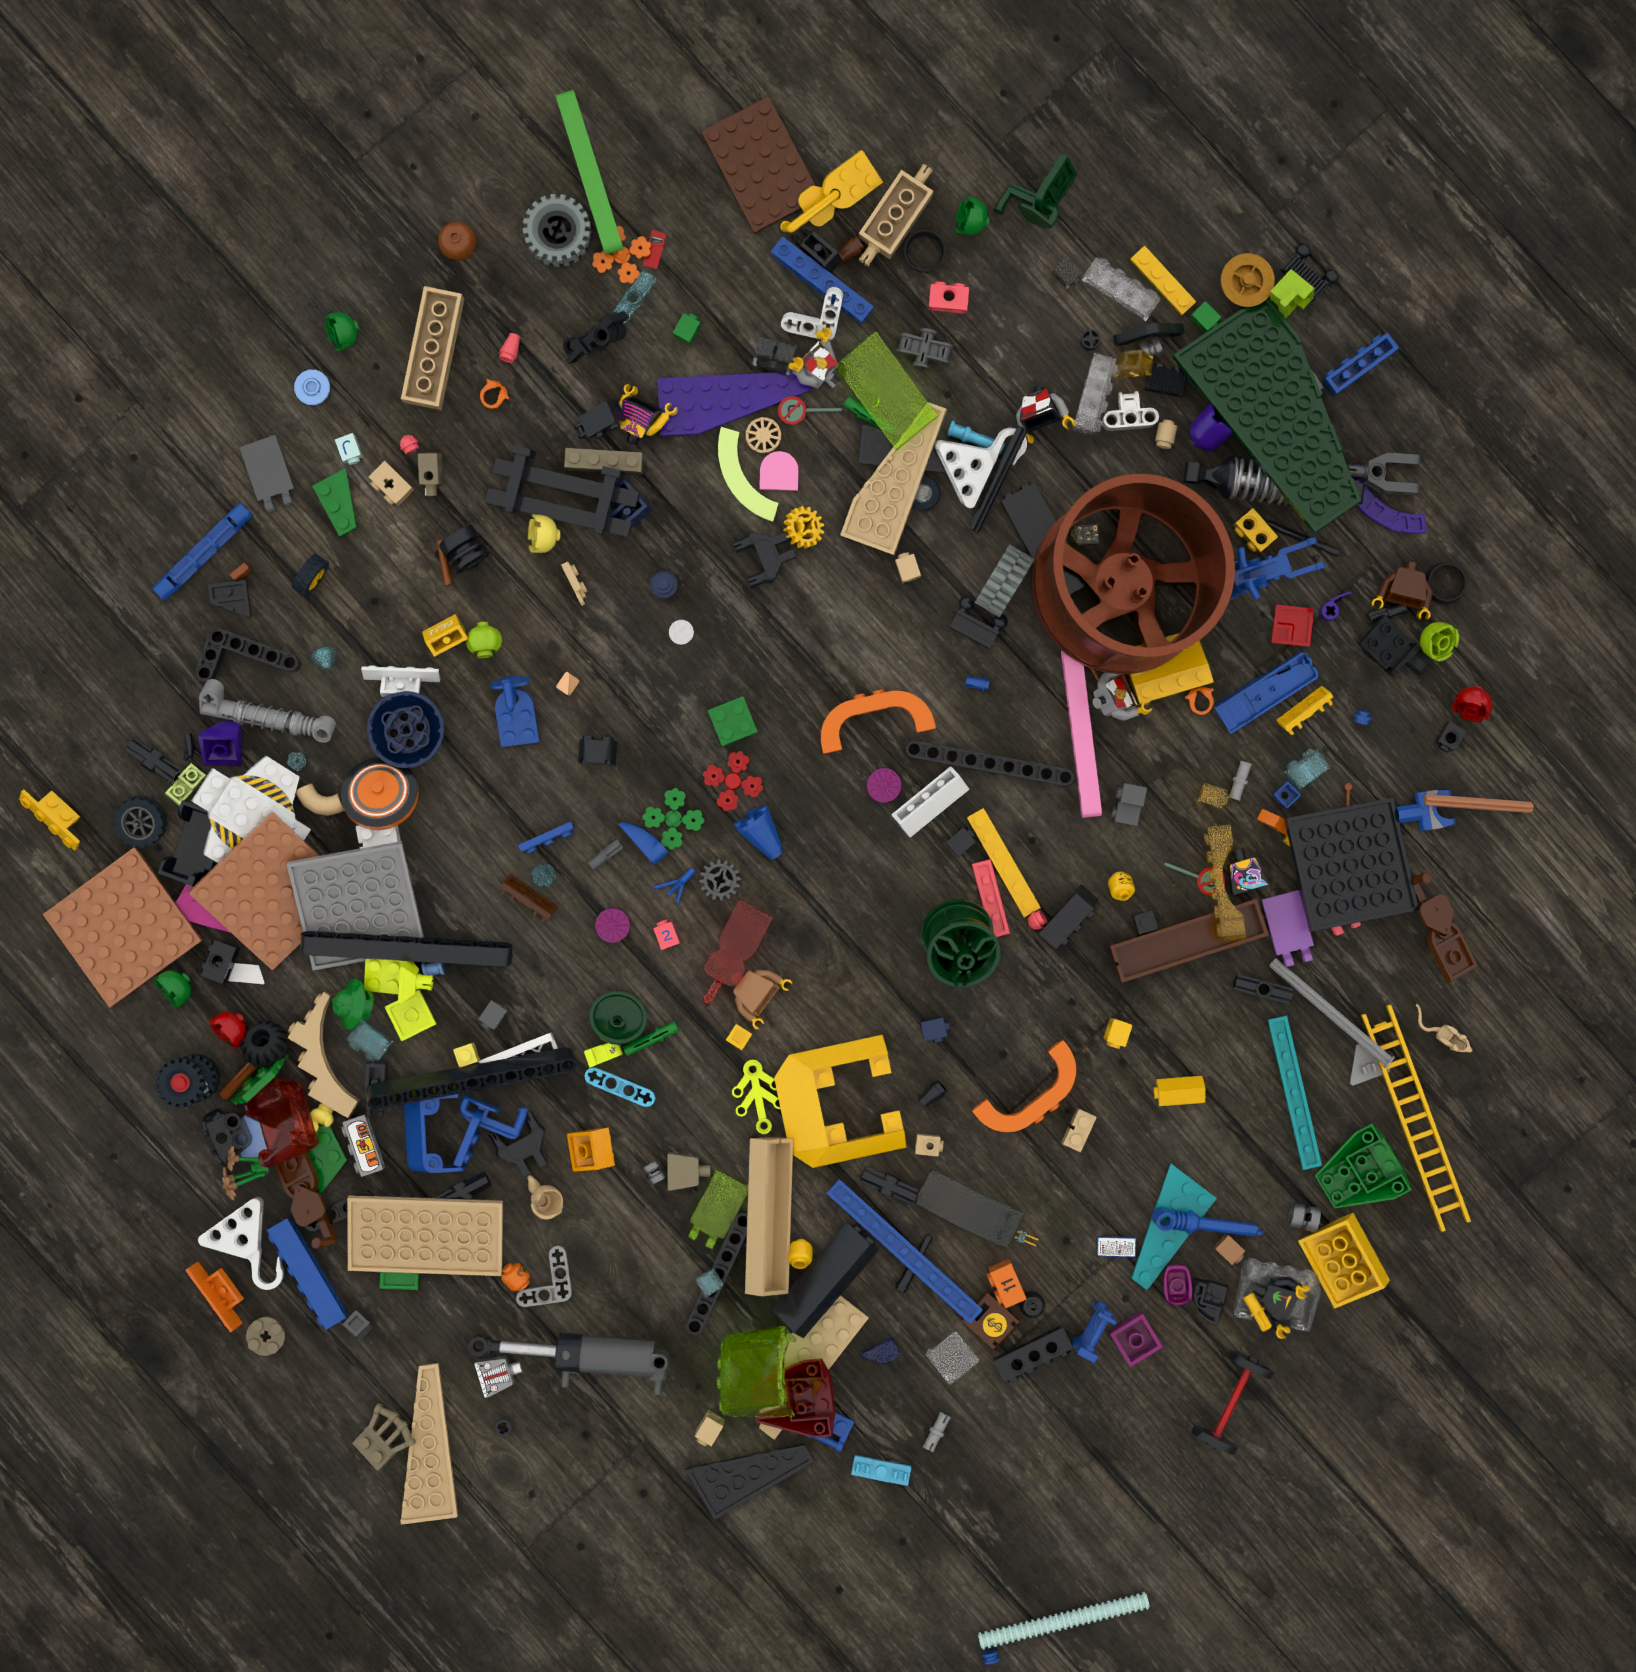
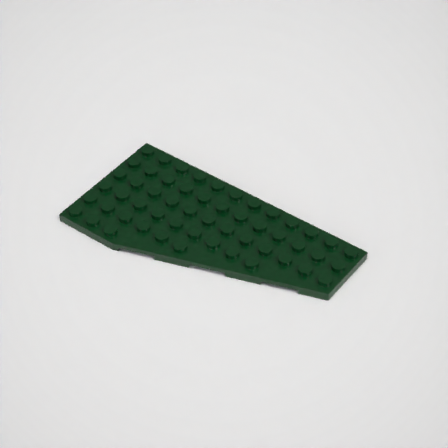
(1272, 403)

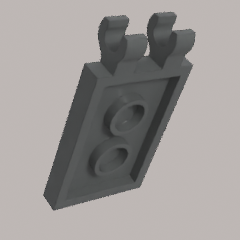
(268, 471)

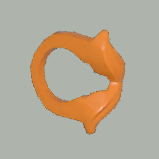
(502, 396)
(1207, 693)

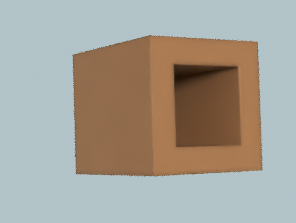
(1229, 1249)

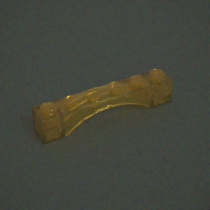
(1230, 919)

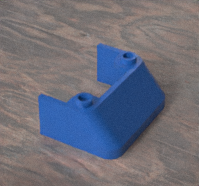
(416, 1145)

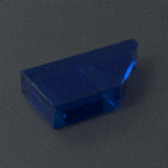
(882, 1352)

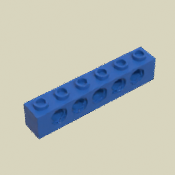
(820, 279)

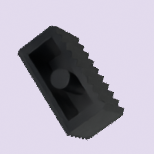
(1166, 381)

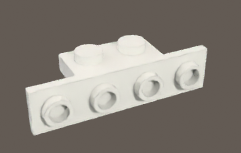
(400, 679)

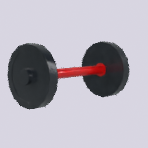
(1214, 1439)

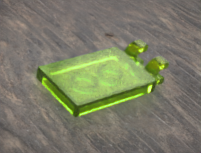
(718, 1207)

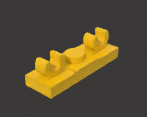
(1305, 709)

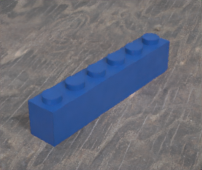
(307, 1273)

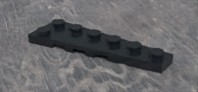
(876, 446)

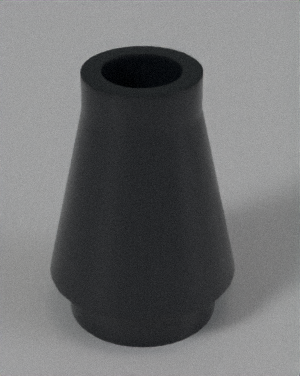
(933, 1093)

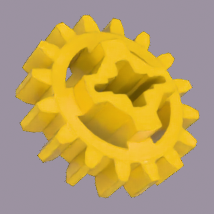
(796, 525)

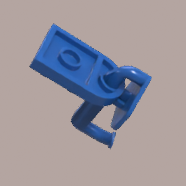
(515, 718)
(479, 1119)

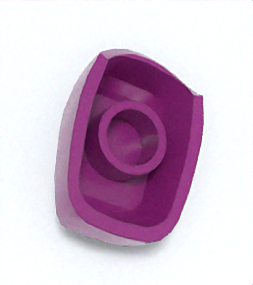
(1177, 1284)

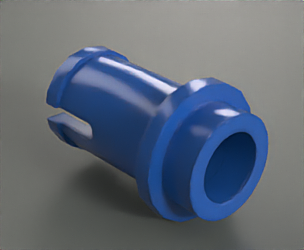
(977, 683)

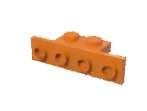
(219, 1293)

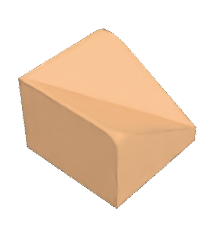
(567, 683)

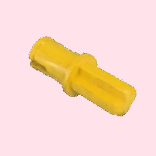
(1257, 1311)

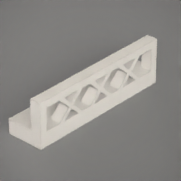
(512, 1052)

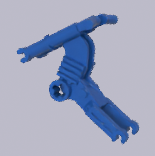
(1256, 573)

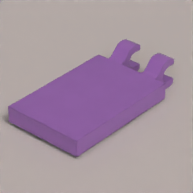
(1288, 926)

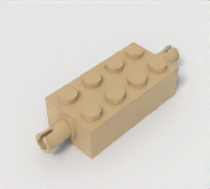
(895, 214)

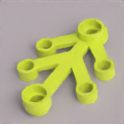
(756, 1092)

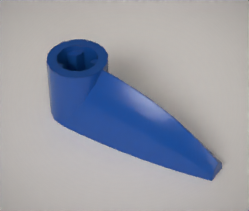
(645, 841)

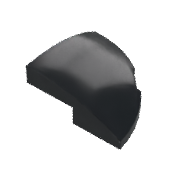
(1209, 1298)

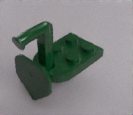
(1047, 198)

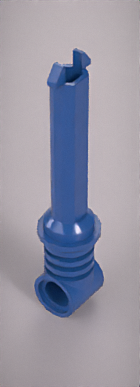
(1191, 1222)

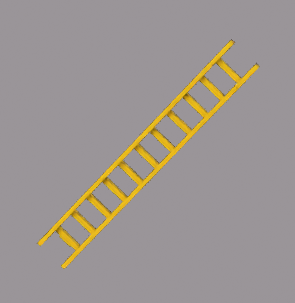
(1420, 1095)

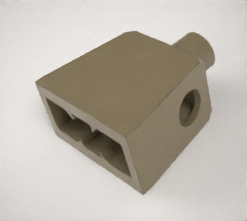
(433, 463)
(685, 1171)

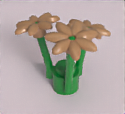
(256, 1171)

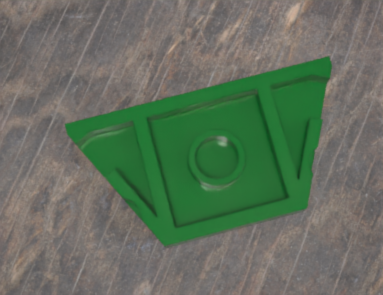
(254, 1085)
(327, 1156)

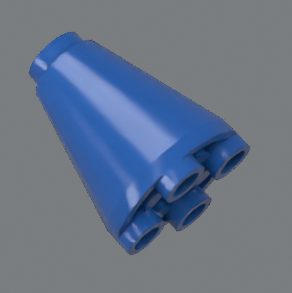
(760, 831)

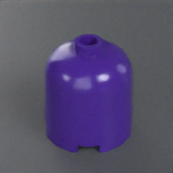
(1209, 430)

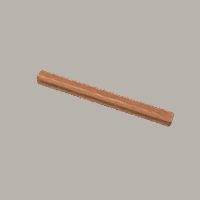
(1478, 803)

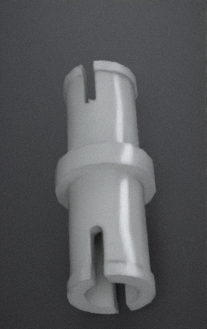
(1240, 780)
(936, 1431)

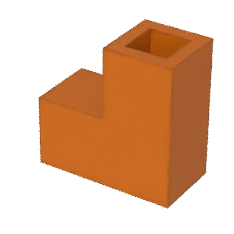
(1273, 821)

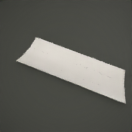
(245, 973)

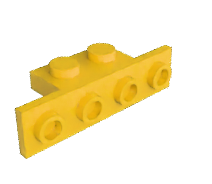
(54, 814)

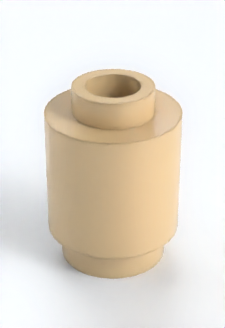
(1166, 434)

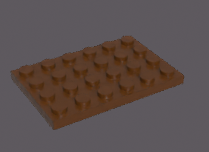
(759, 163)

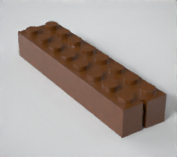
(1181, 943)

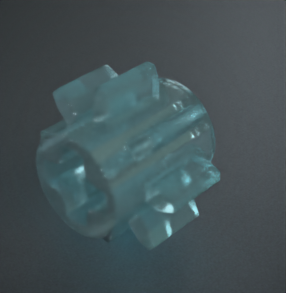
(543, 875)

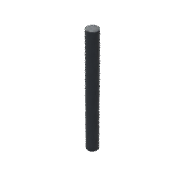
(1301, 537)

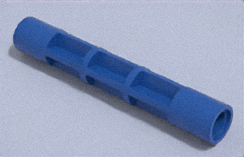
(202, 551)

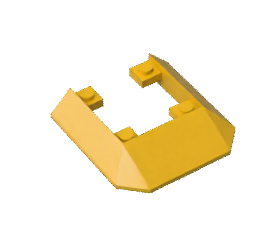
(801, 1109)

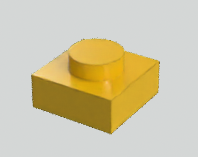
(739, 1036)

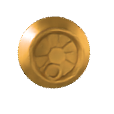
(1247, 280)

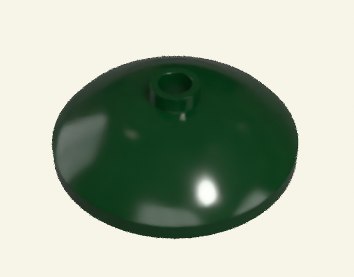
(619, 1008)

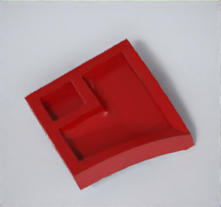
(1292, 625)

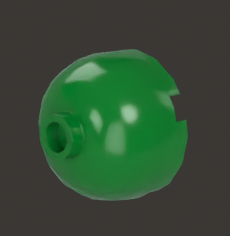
(971, 217)
(341, 330)
(174, 987)

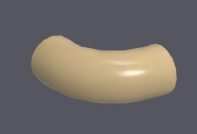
(317, 803)

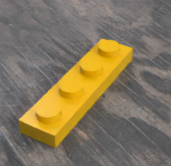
(1163, 280)

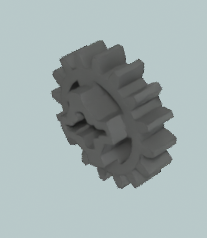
(716, 892)

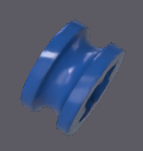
(990, 1656)

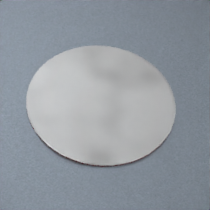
(681, 632)

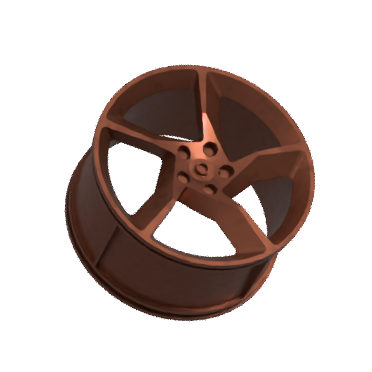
(1128, 580)

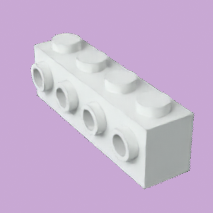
(930, 801)

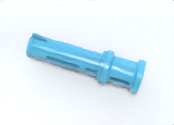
(965, 434)

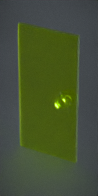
(886, 391)

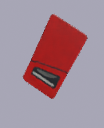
(657, 242)

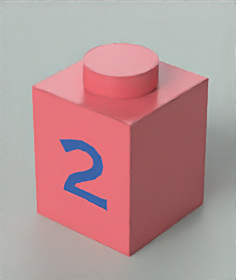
(666, 934)

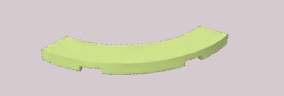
(736, 480)

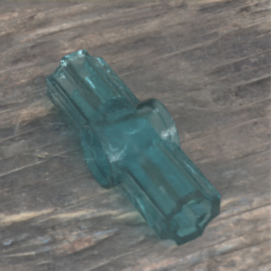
(641, 288)

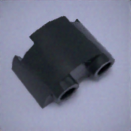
(597, 751)

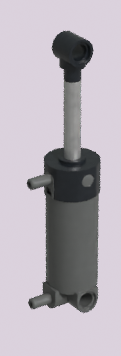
(590, 1354)

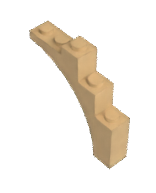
(314, 1061)

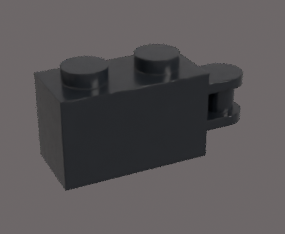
(600, 420)

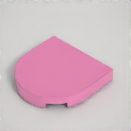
(779, 472)

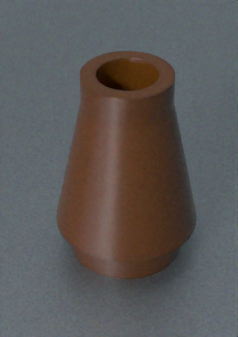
(851, 249)

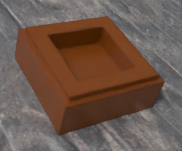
(241, 572)

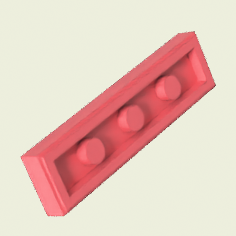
(990, 896)

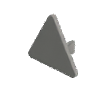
(1364, 1066)

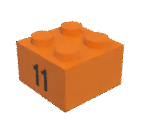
(1008, 1287)

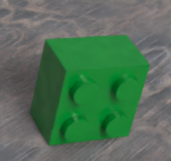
(732, 721)

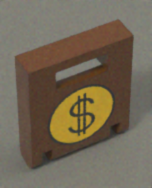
(994, 1322)

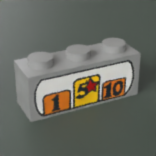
(363, 1145)

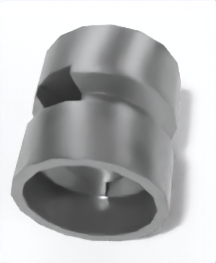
(1297, 1217)

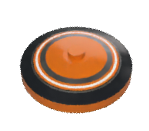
(379, 794)

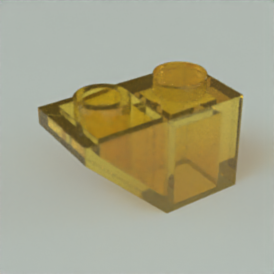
(1134, 364)

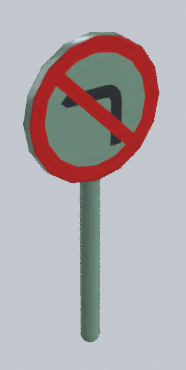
(793, 410)
(1203, 878)

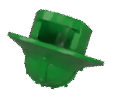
(352, 1004)

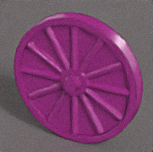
(884, 785)
(612, 925)

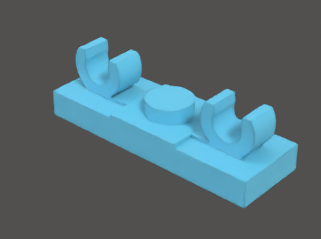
(881, 1470)

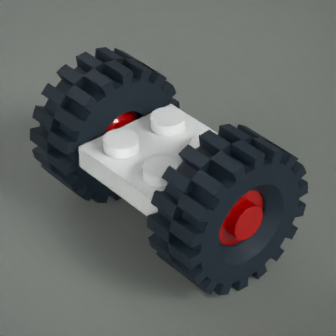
(187, 1080)

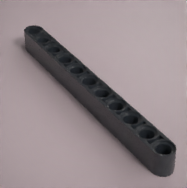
(406, 948)
(470, 1078)

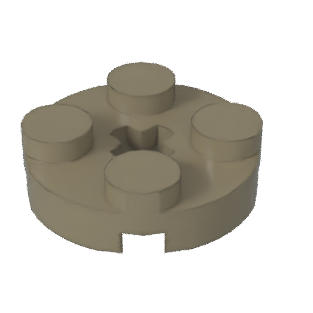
(274, 1329)

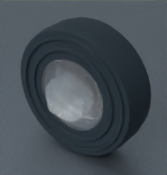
(927, 495)

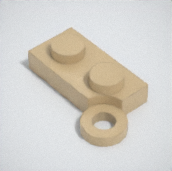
(579, 588)

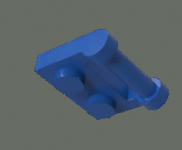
(842, 1427)

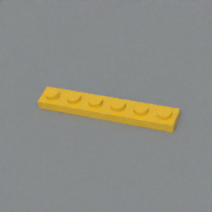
(1003, 862)

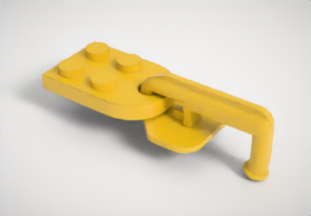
(852, 182)

